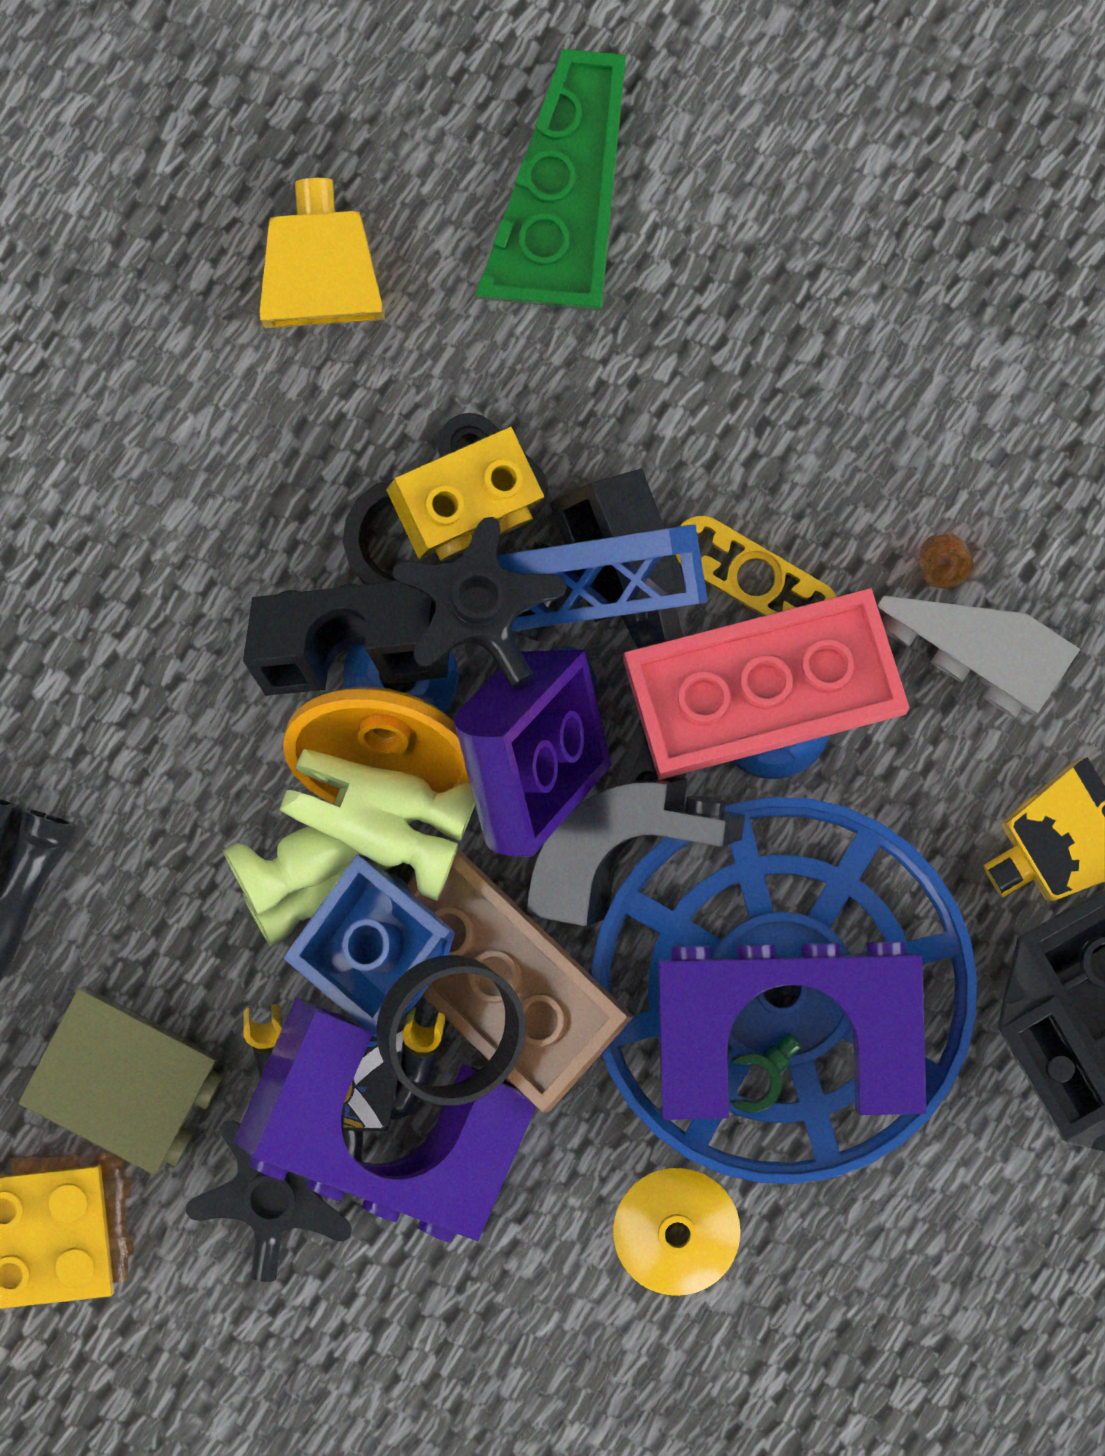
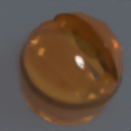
(959, 557)

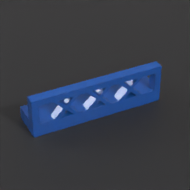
(617, 552)

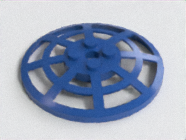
(814, 1016)

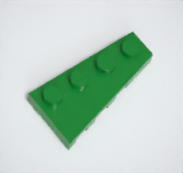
(561, 203)

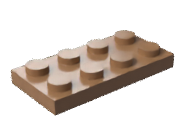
(564, 1007)

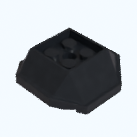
(1057, 1018)

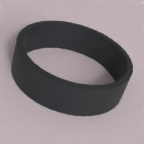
(497, 1067)

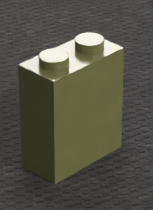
(122, 1081)

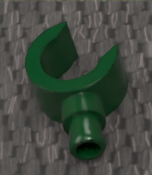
(774, 1060)

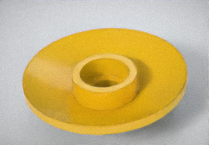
(670, 1198)

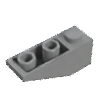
(1008, 649)

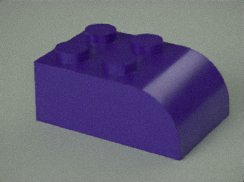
(532, 750)

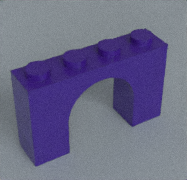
(874, 990)
(298, 1129)

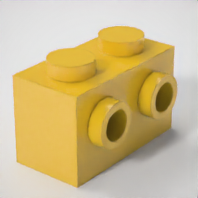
(456, 492)

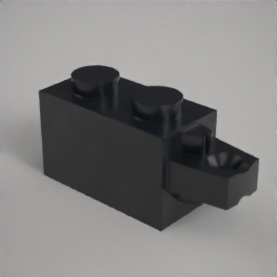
(614, 509)

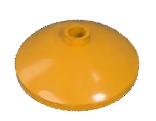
(379, 731)

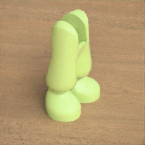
(376, 812)
(291, 884)

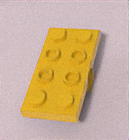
(53, 1237)

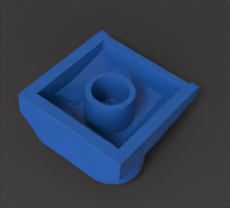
(366, 940)

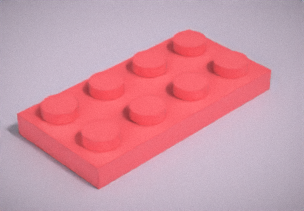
(765, 683)

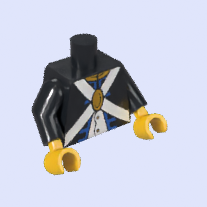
(375, 1092)

